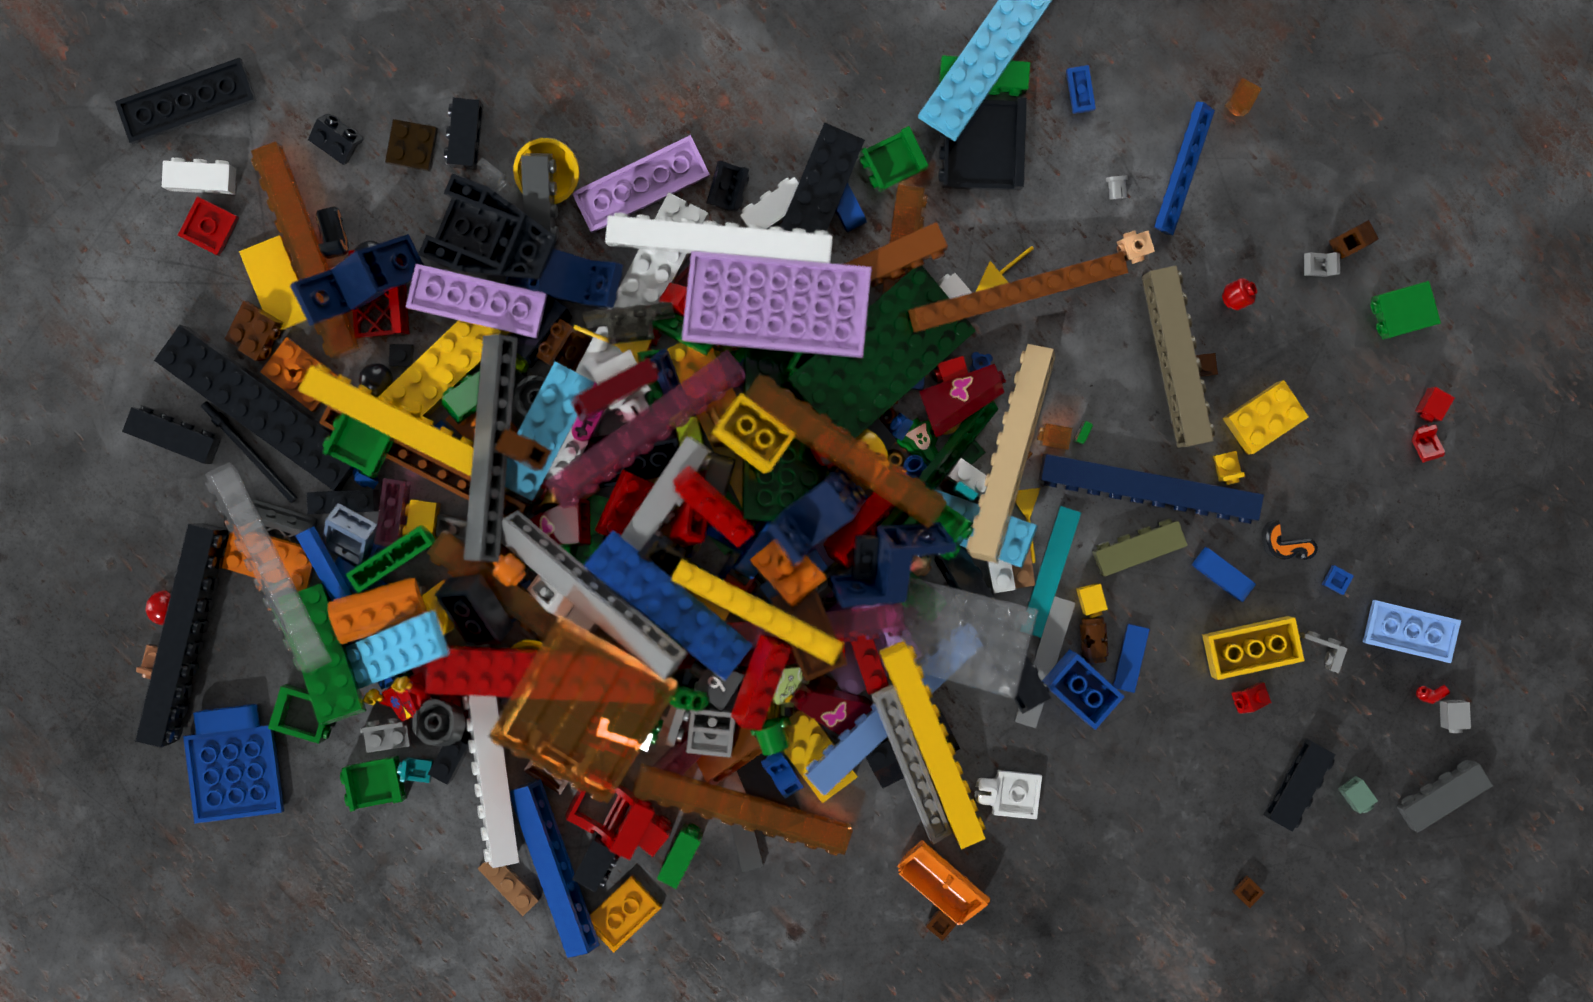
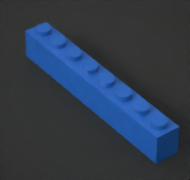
(554, 868)

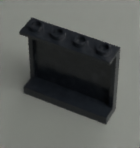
(988, 149)

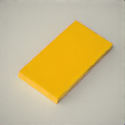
(271, 278)

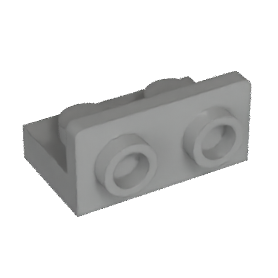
(386, 735)

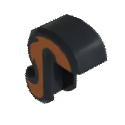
(332, 233)
(1286, 549)

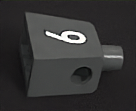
(717, 690)

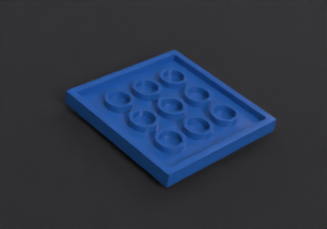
(233, 774)

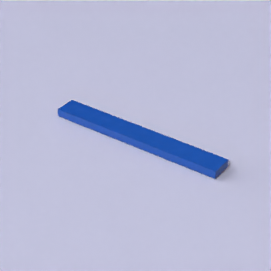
(329, 574)

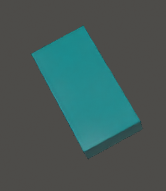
(963, 491)

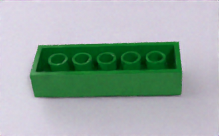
(333, 685)

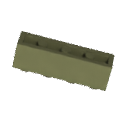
(1139, 548)

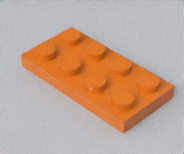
(291, 554)

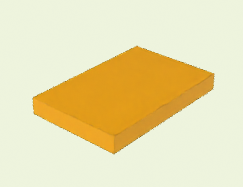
(623, 913)

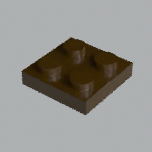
(411, 145)

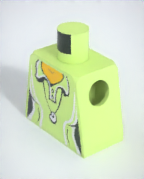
(789, 682)

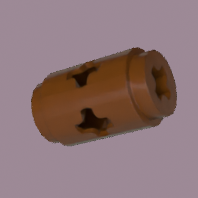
(1094, 650)

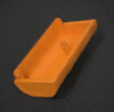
(375, 610)
(942, 883)

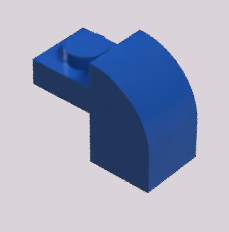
(782, 774)

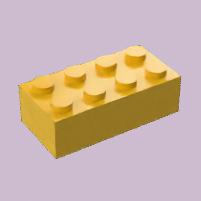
(1253, 647)
(807, 743)

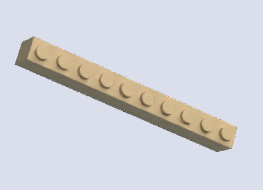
(1011, 453)

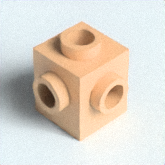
(1135, 246)

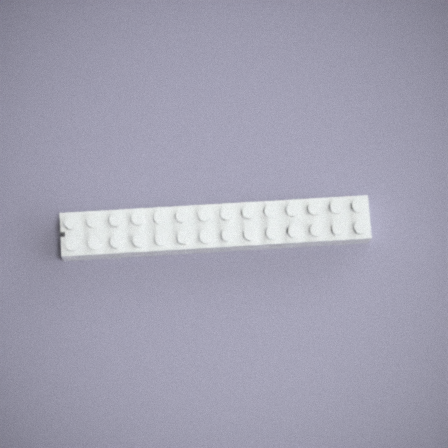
(642, 285)

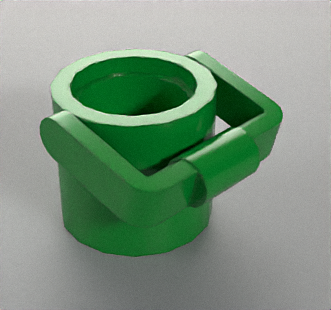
(773, 735)

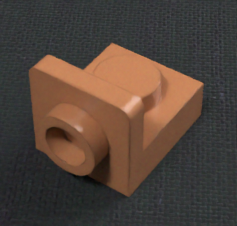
(148, 661)

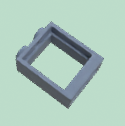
(353, 528)

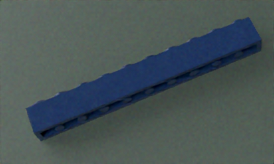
(1151, 487)

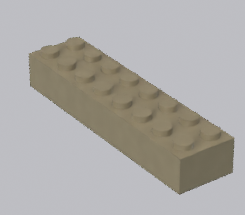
(1178, 357)

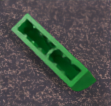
(391, 558)

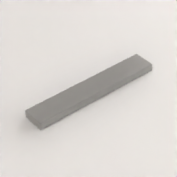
(1048, 651)

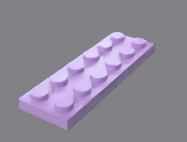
(641, 183)
(476, 301)

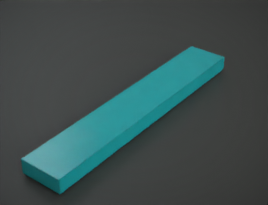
(1052, 566)

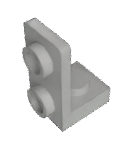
(1333, 659)

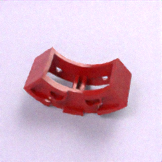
(632, 829)

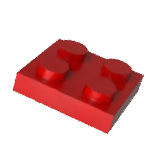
(208, 226)

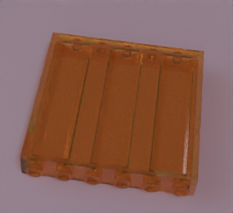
(582, 710)

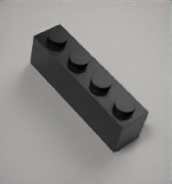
(171, 435)
(1300, 785)

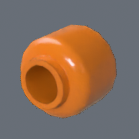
(509, 570)

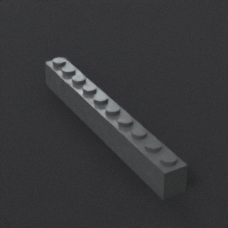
(488, 464)

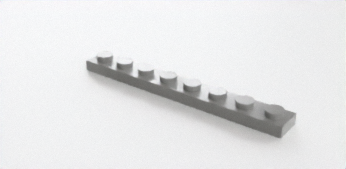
(911, 763)

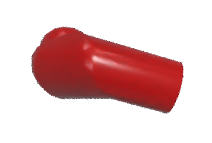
(1432, 696)

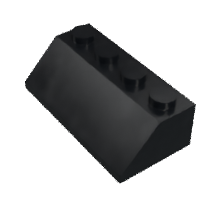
(884, 761)

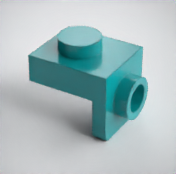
(415, 769)

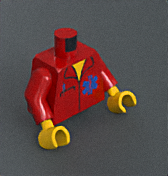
(403, 696)

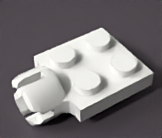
(614, 367)
(1011, 793)

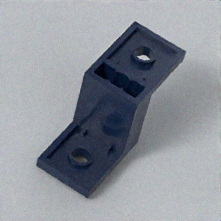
(357, 279)
(575, 280)
(817, 514)
(894, 563)

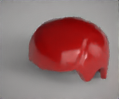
(157, 606)

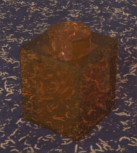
(1242, 97)
(1054, 436)

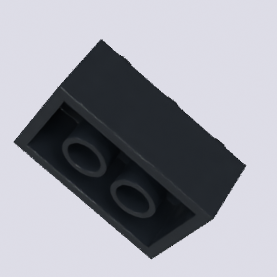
(474, 610)

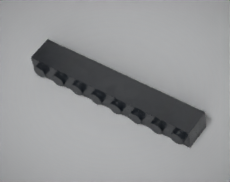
(965, 576)

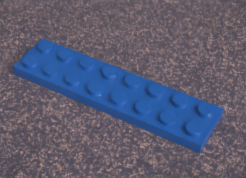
(668, 605)

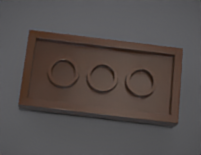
(811, 612)

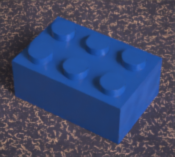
(1082, 689)

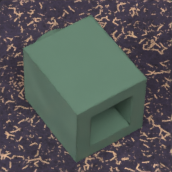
(1358, 795)

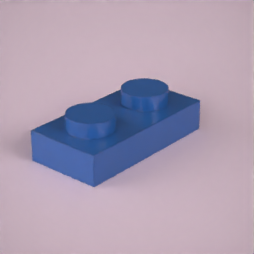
(1080, 89)

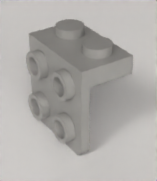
(673, 724)

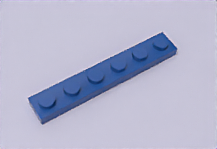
(1184, 168)

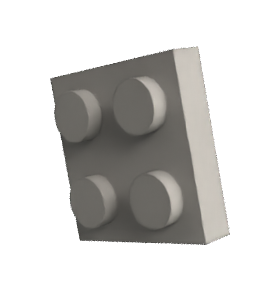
(712, 729)

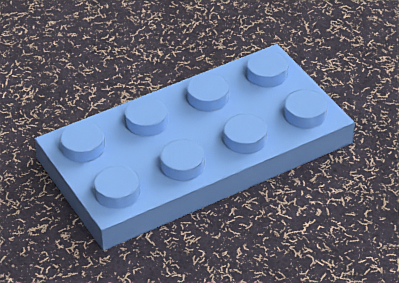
(1411, 631)

